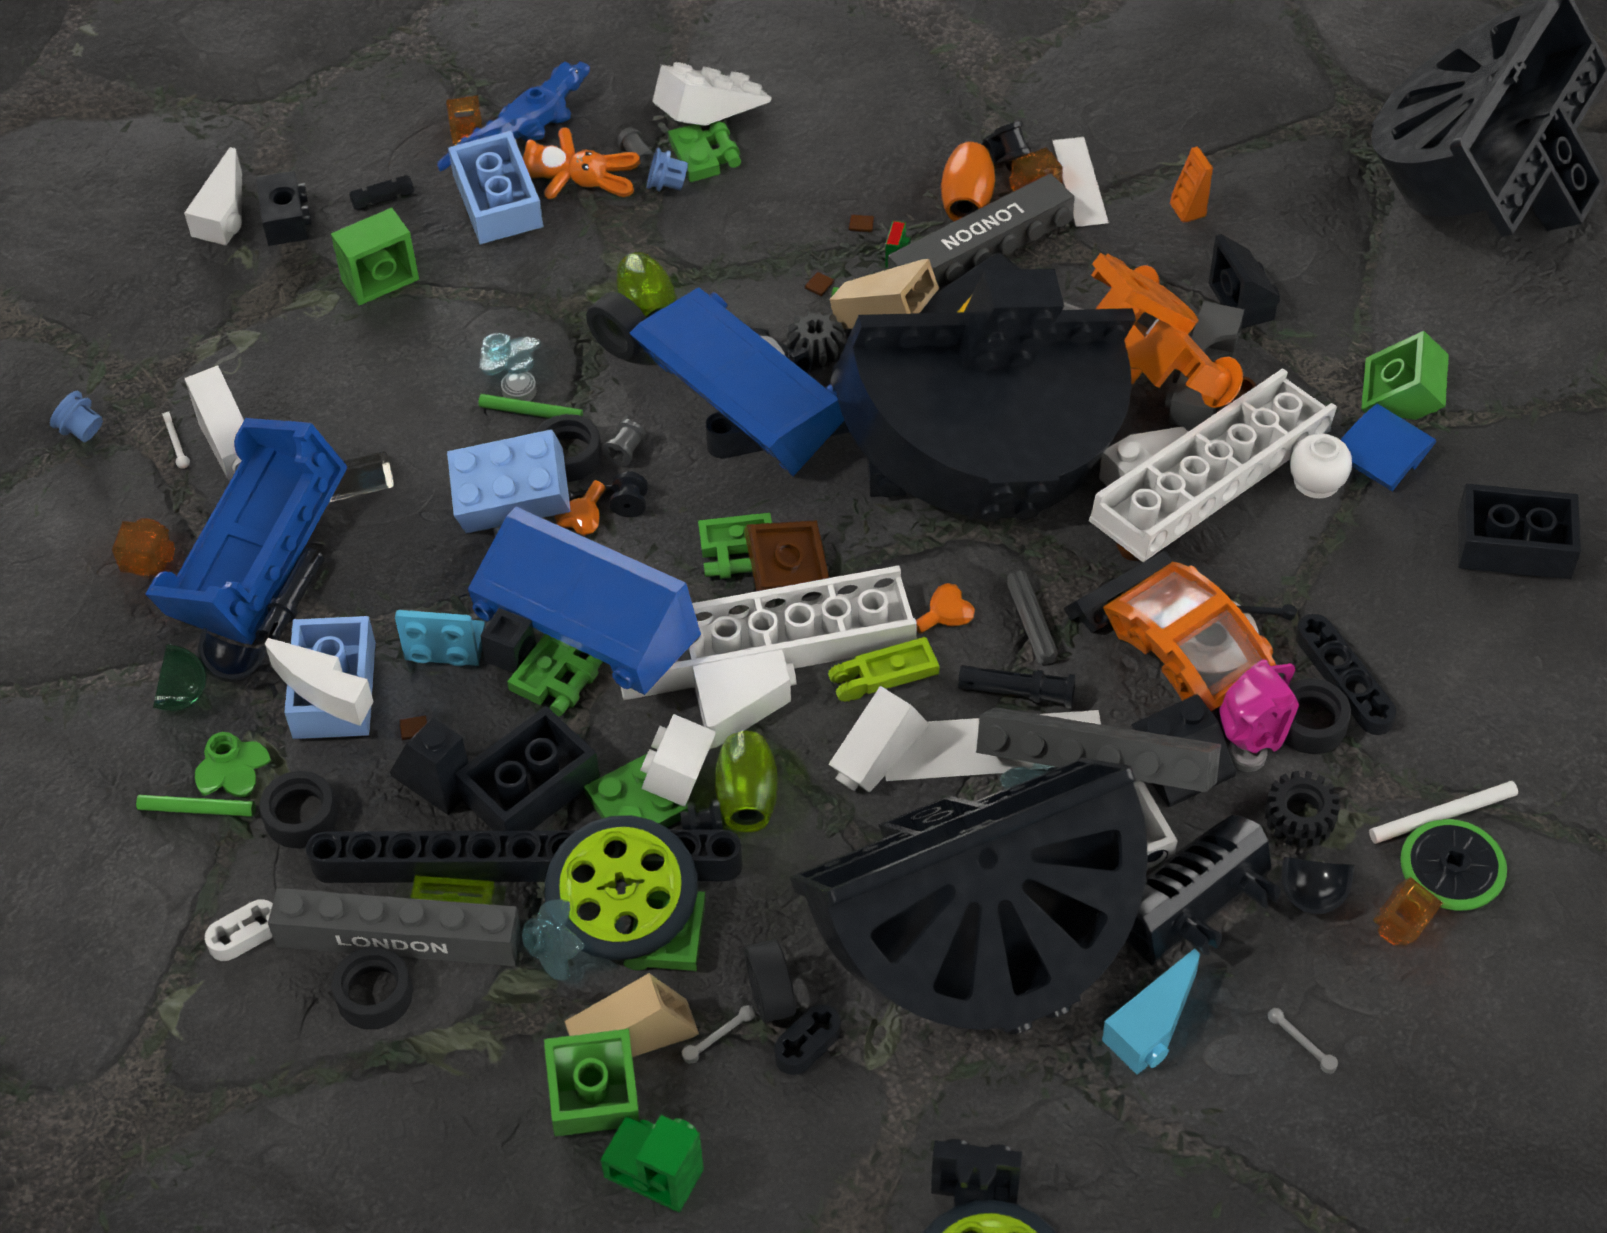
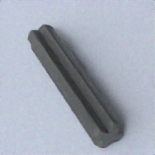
(1032, 617)

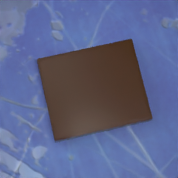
(861, 223)
(819, 283)
(411, 726)

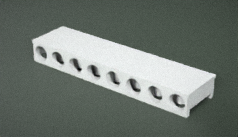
(1208, 466)
(806, 631)

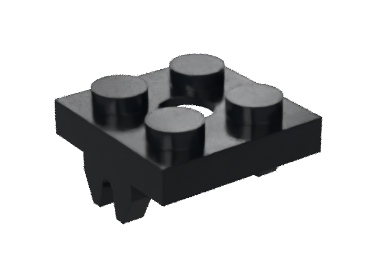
(975, 1172)

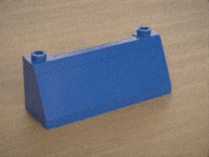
(742, 376)
(254, 530)
(587, 598)

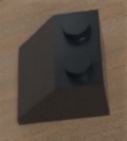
(1242, 282)
(1191, 721)

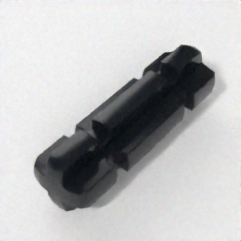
(381, 192)

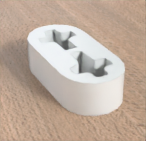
(240, 929)

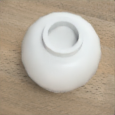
(1320, 465)

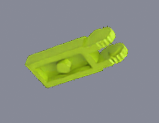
(884, 668)

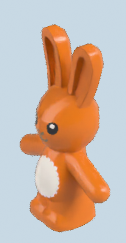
(584, 167)

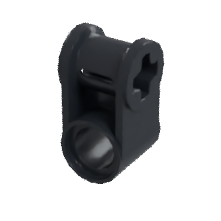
(1006, 143)

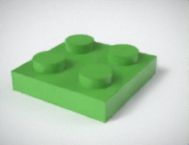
(621, 795)

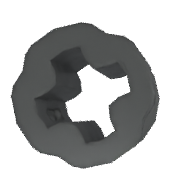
(622, 445)

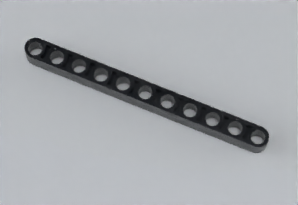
(502, 865)

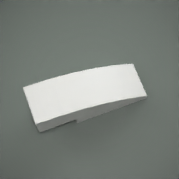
(321, 680)

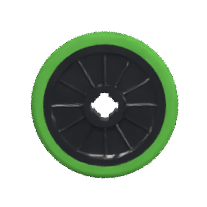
(1460, 843)

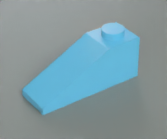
(1145, 1025)

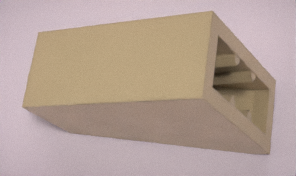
(891, 291)
(645, 1007)

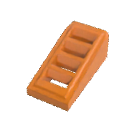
(1193, 187)

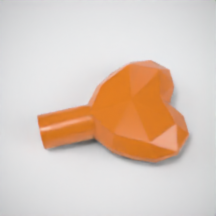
(584, 511)
(946, 608)

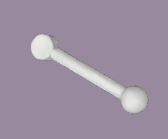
(182, 461)

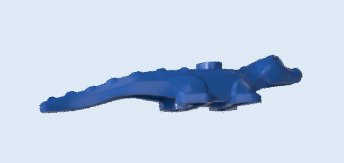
(533, 108)

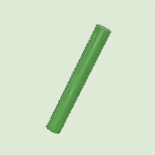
(525, 407)
(196, 805)

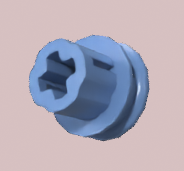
(666, 171)
(76, 417)

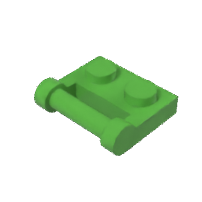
(683, 949)

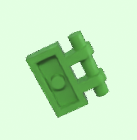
(694, 147)
(724, 538)
(543, 670)

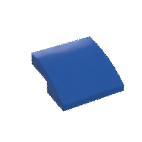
(1386, 446)

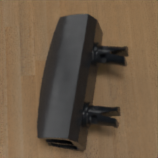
(1199, 885)

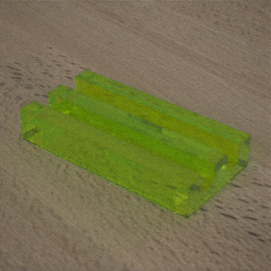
(486, 888)

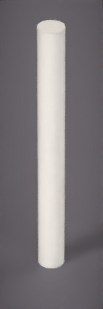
(1444, 811)

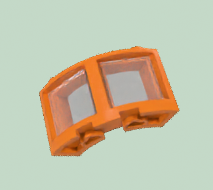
(1191, 630)

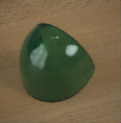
(180, 680)

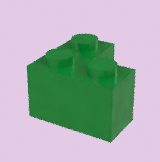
(655, 1159)

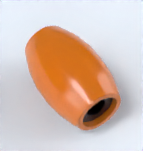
(967, 180)

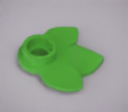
(230, 770)

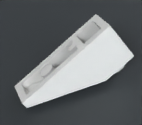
(218, 205)
(1133, 451)

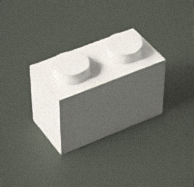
(677, 760)

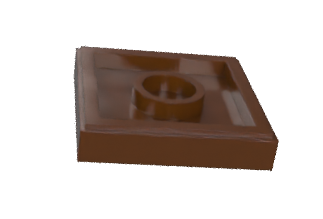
(785, 553)

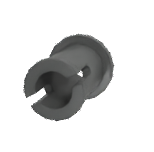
(631, 141)

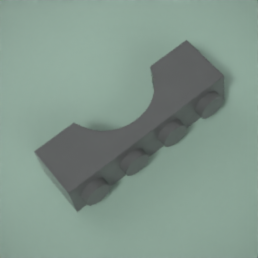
(1217, 336)

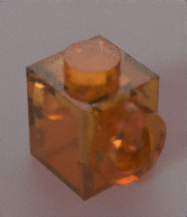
(143, 547)

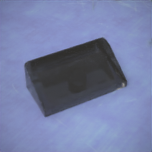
(364, 476)

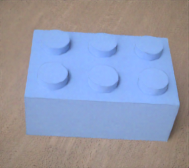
(495, 187)
(508, 474)
(355, 646)

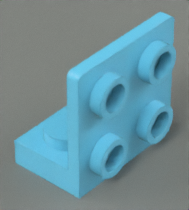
(440, 637)

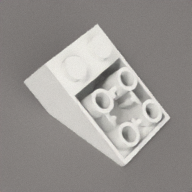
(705, 94)

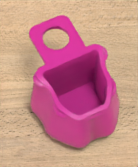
(1260, 707)

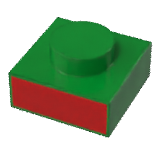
(896, 239)

